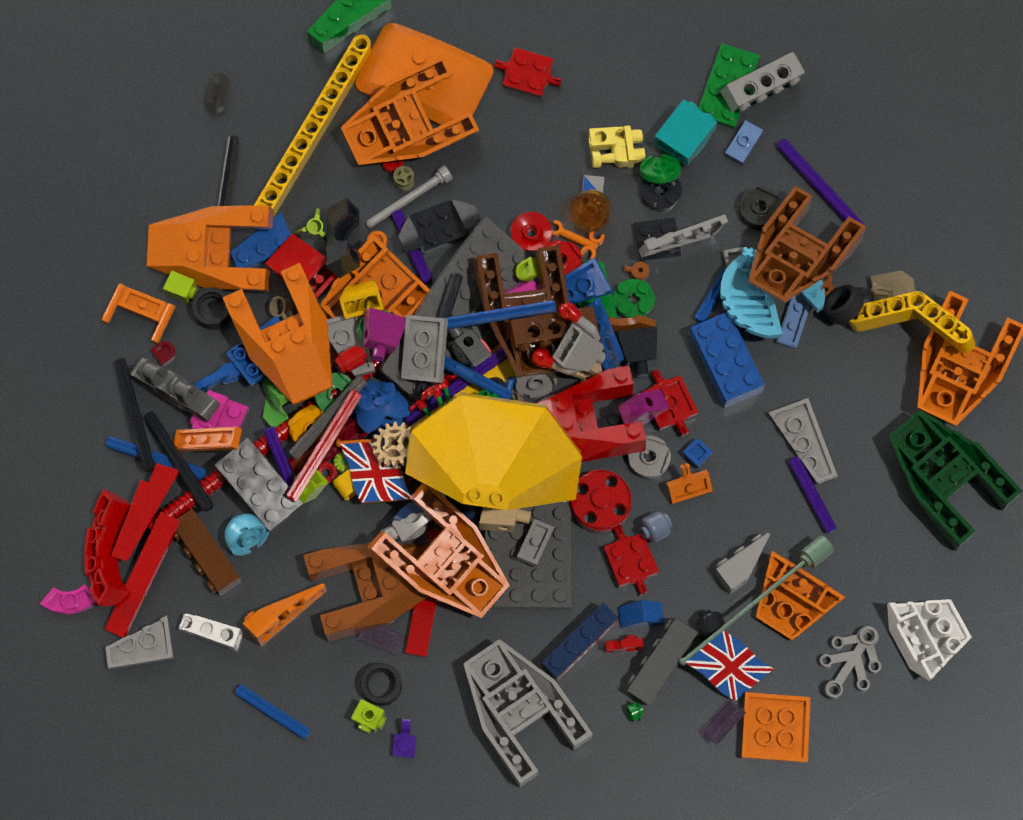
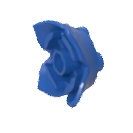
(377, 402)

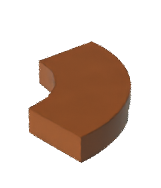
(631, 323)

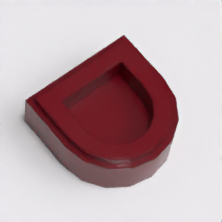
(164, 352)

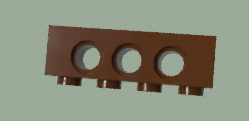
(519, 329)

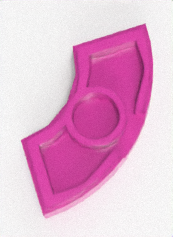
(68, 602)

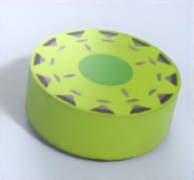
(341, 463)

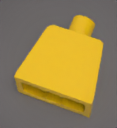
(360, 299)

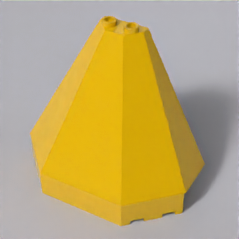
(495, 453)

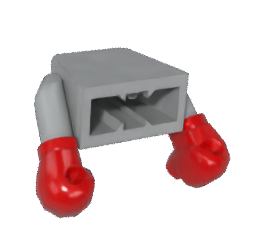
(578, 348)

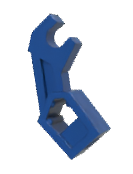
(226, 374)

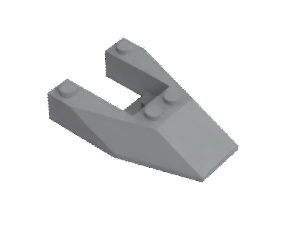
(512, 696)

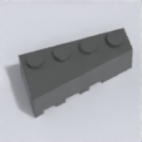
(662, 661)

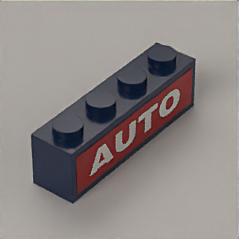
(579, 642)

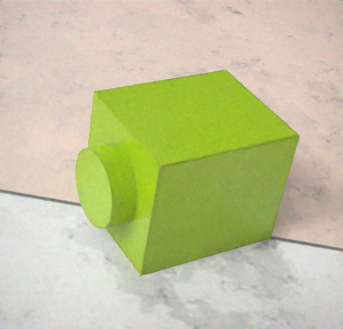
(180, 287)

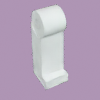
(212, 631)

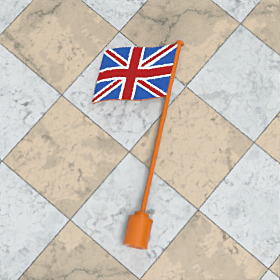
(371, 478)

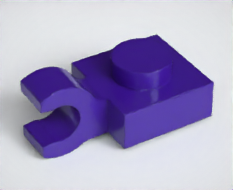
(404, 744)

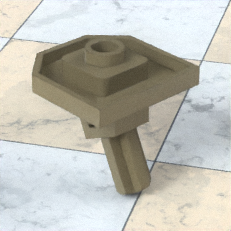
(891, 285)

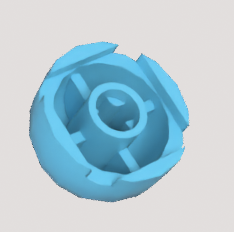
(245, 532)

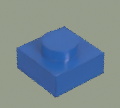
(697, 452)

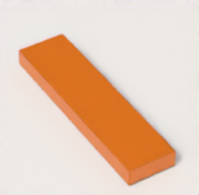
(207, 439)

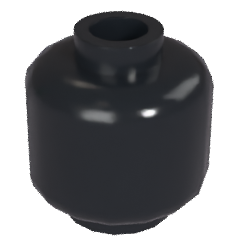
(709, 623)

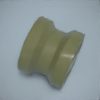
(404, 173)

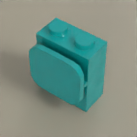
(685, 132)

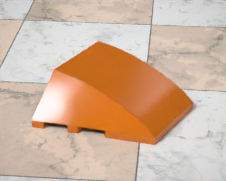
(796, 601)

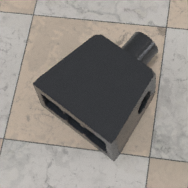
(639, 348)

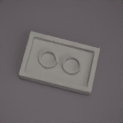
(424, 348)

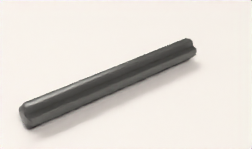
(324, 420)

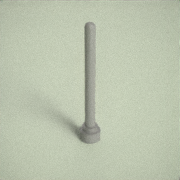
(441, 176)

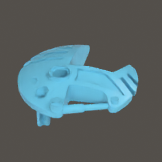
(752, 306)

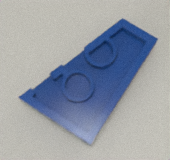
(261, 244)
(587, 282)
(612, 349)

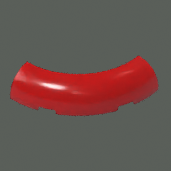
(99, 544)

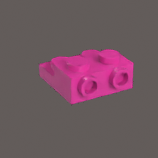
(227, 415)

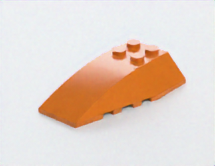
(397, 285)

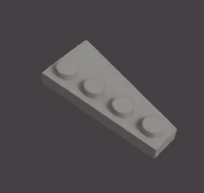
(683, 237)
(804, 435)

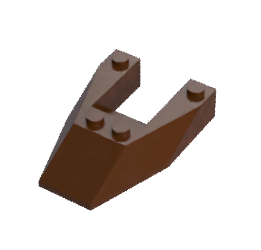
(492, 294)

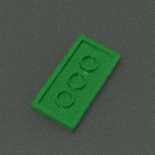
(729, 66)

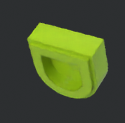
(527, 270)

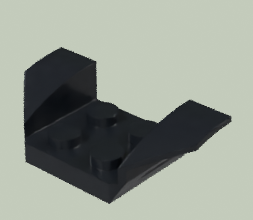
(438, 226)

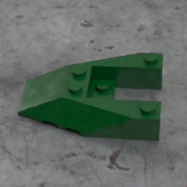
(942, 462)

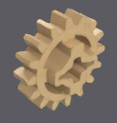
(392, 435)

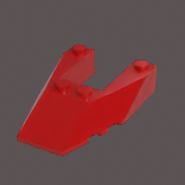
(575, 412)

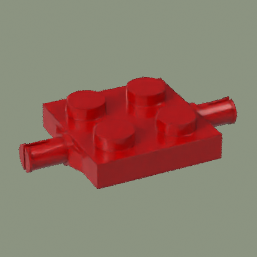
(528, 72)
(679, 401)
(630, 560)

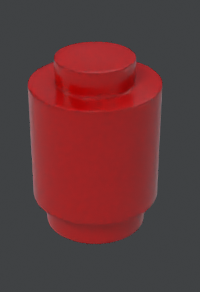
(351, 359)

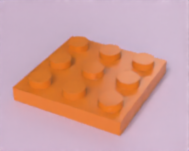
(775, 727)

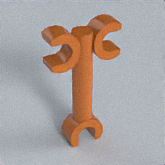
(590, 245)

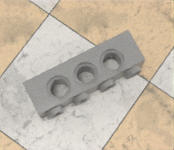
(786, 65)

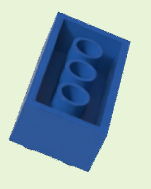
(726, 359)

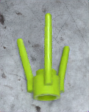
(314, 226)

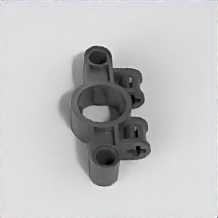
(174, 389)

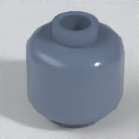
(655, 526)

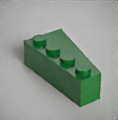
(343, 19)

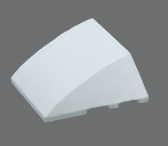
(927, 634)

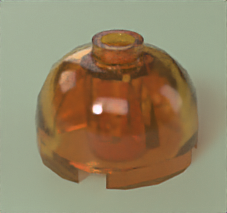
(590, 210)

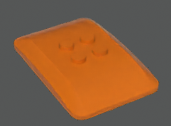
(404, 49)

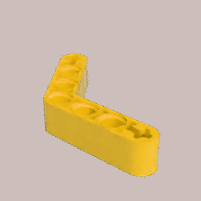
(909, 312)

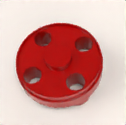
(601, 501)

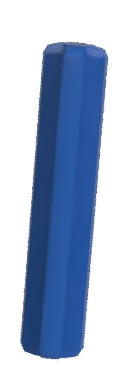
(710, 300)

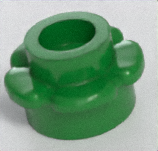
(635, 711)

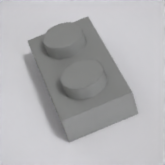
(535, 543)

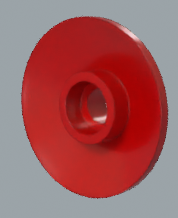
(531, 222)

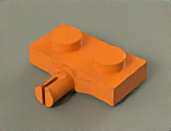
(689, 485)

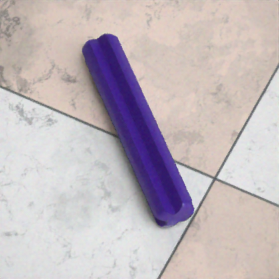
(279, 455)

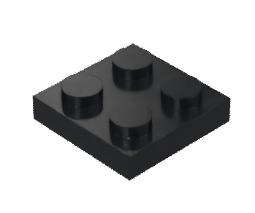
(656, 228)

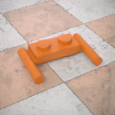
(140, 305)

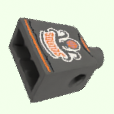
(472, 352)

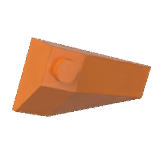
(271, 619)

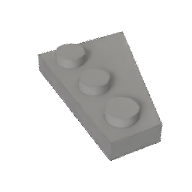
(343, 336)
(143, 647)

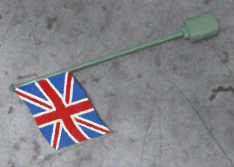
(726, 659)

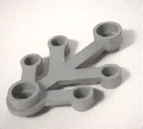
(853, 660)

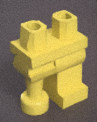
(620, 142)

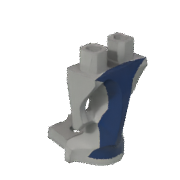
(408, 523)

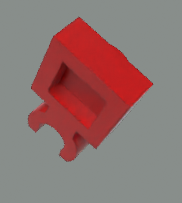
(628, 644)

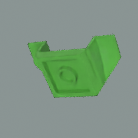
(275, 399)

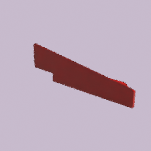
(142, 509)

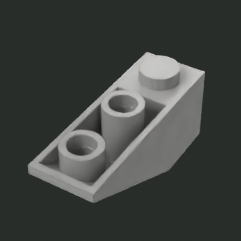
(737, 570)

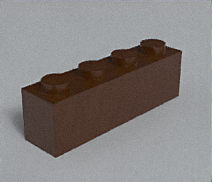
(207, 554)

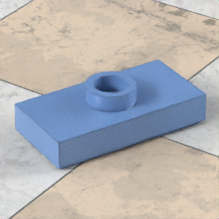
(743, 142)

